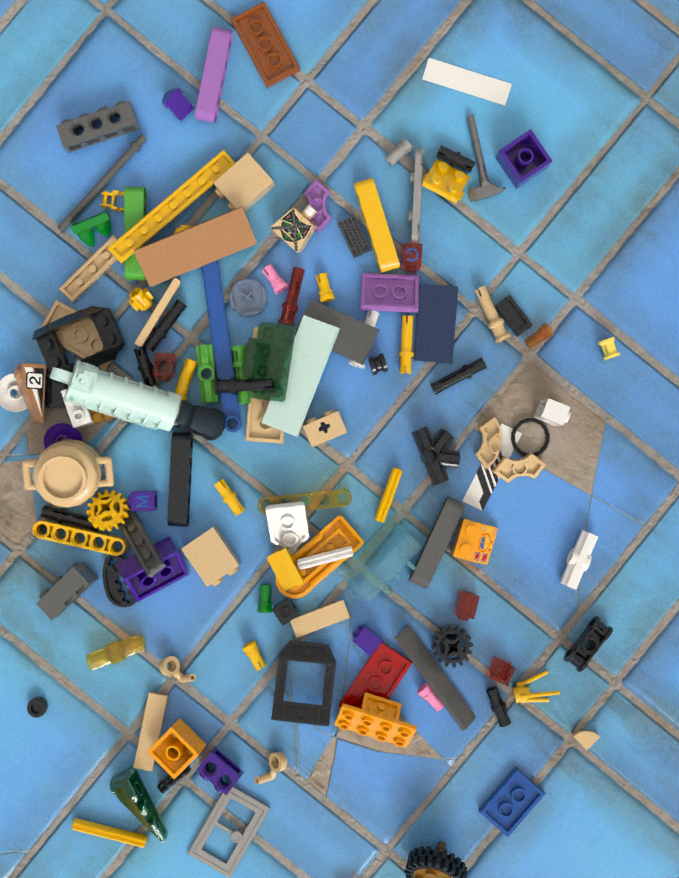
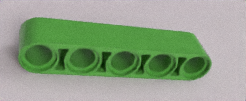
(134, 210)

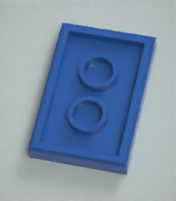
(511, 801)

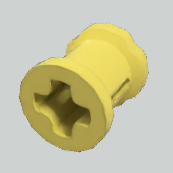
(609, 348)

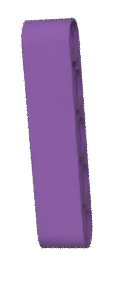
(214, 74)

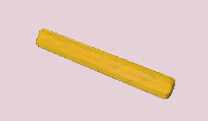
(109, 832)

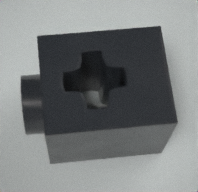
(285, 610)

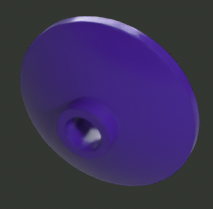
(60, 430)

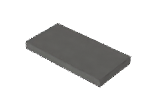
(354, 336)

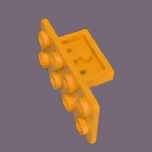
(376, 719)

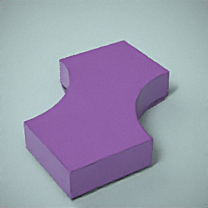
(317, 196)

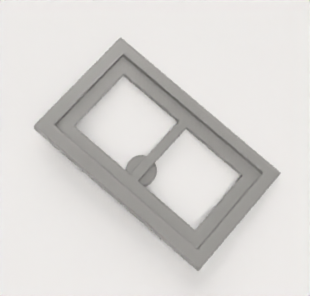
(236, 836)

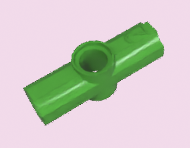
(205, 361)

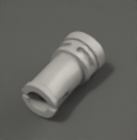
(398, 152)

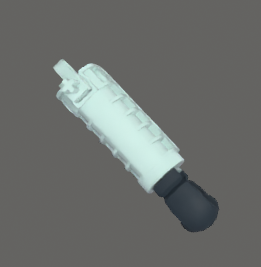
(136, 401)

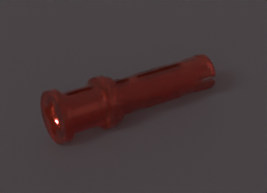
(290, 305)

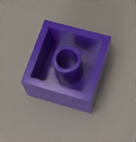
(523, 158)

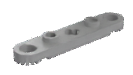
(416, 179)

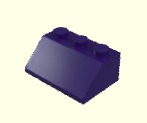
(143, 585)

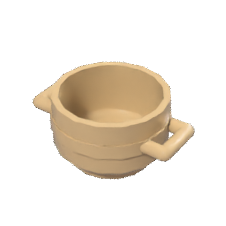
(67, 473)

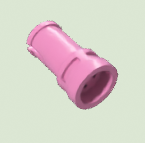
(277, 283)
(428, 694)

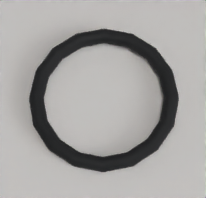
(525, 421)

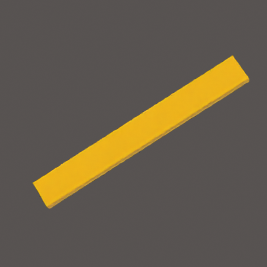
(171, 207)

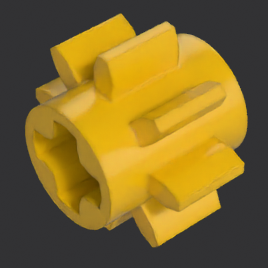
(141, 299)

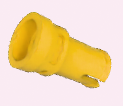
(324, 288)
(251, 651)

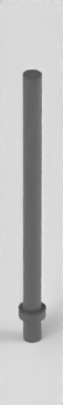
(135, 146)

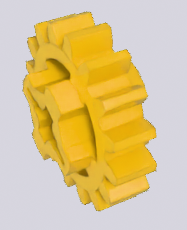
(108, 518)

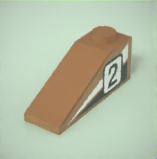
(31, 384)

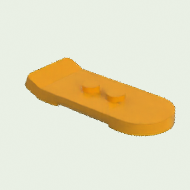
(333, 536)

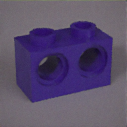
(223, 767)

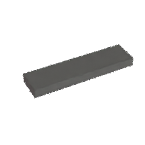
(142, 544)

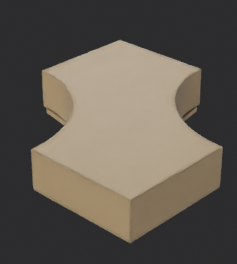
(512, 468)

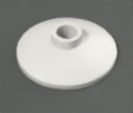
(7, 401)

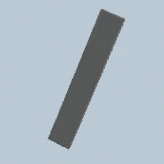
(435, 677)

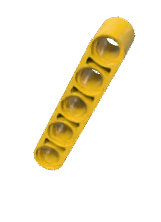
(376, 225)
(72, 537)

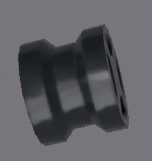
(378, 364)

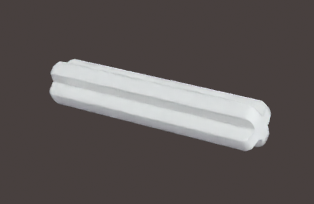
(325, 557)

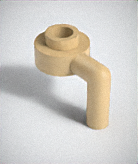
(173, 670)
(277, 763)

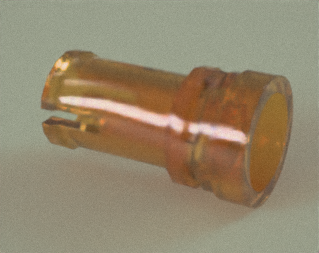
(543, 333)

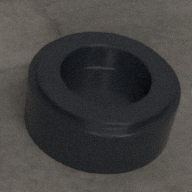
(37, 707)

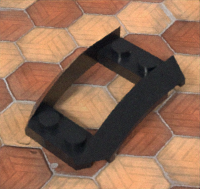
(107, 330)
(304, 712)

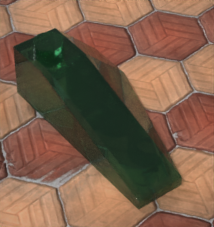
(134, 796)

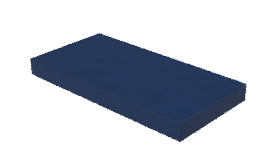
(436, 323)

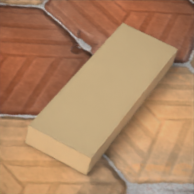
(320, 618)

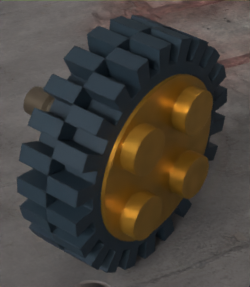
(434, 863)

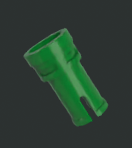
(265, 603)

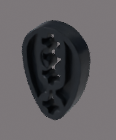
(112, 587)

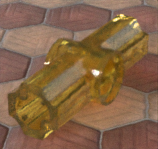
(116, 652)

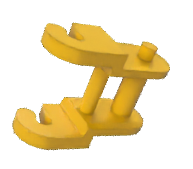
(113, 195)

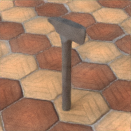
(485, 190)

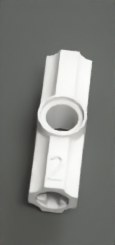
(578, 559)

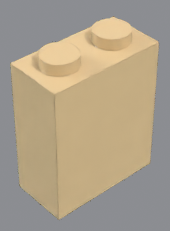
(243, 184)
(211, 557)

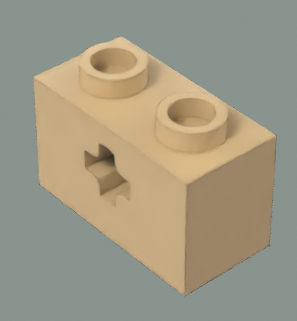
(317, 437)

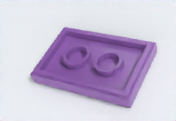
(389, 292)

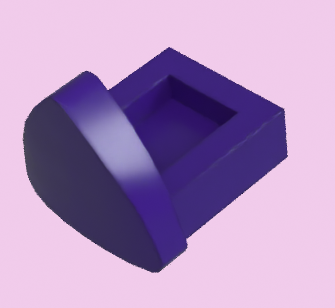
(177, 103)

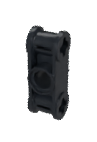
(597, 638)

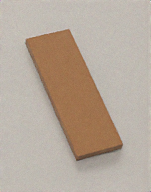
(195, 246)

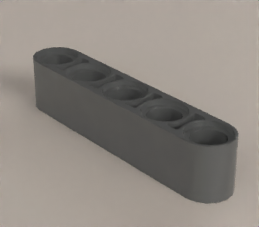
(437, 542)

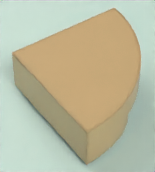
(586, 738)

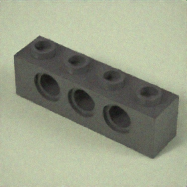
(108, 130)

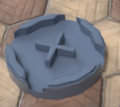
(248, 297)

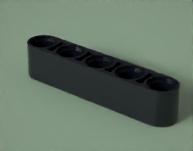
(180, 479)

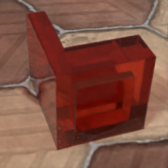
(500, 671)

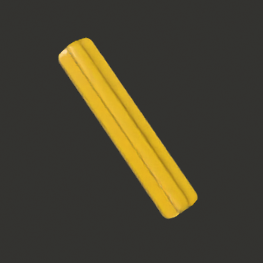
(388, 495)

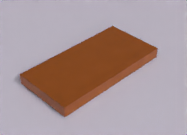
(265, 45)

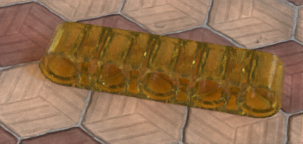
(314, 498)

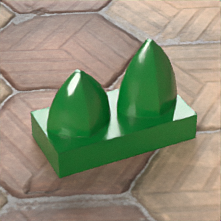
(85, 231)

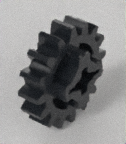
(457, 640)

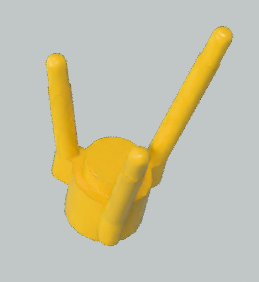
(523, 695)

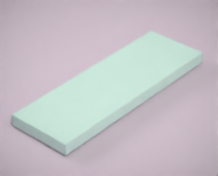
(309, 357)

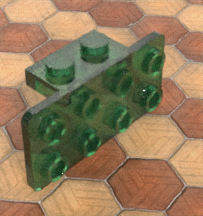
(270, 358)

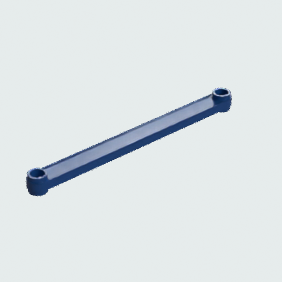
(220, 339)

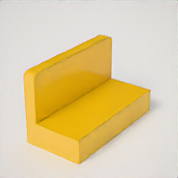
(285, 569)

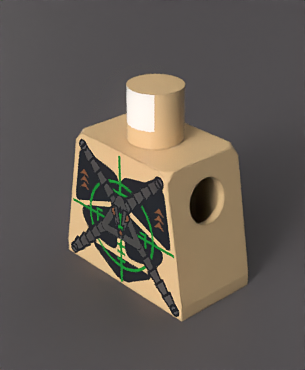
(296, 227)

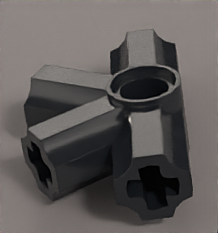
(442, 457)

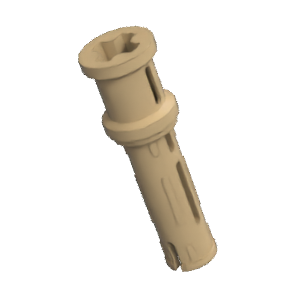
(496, 323)

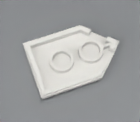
(287, 524)

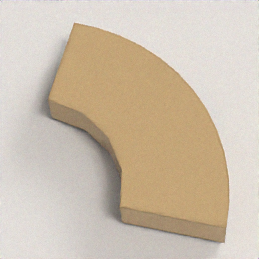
(490, 443)

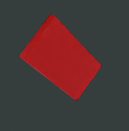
(378, 676)

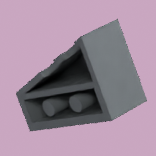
(66, 590)

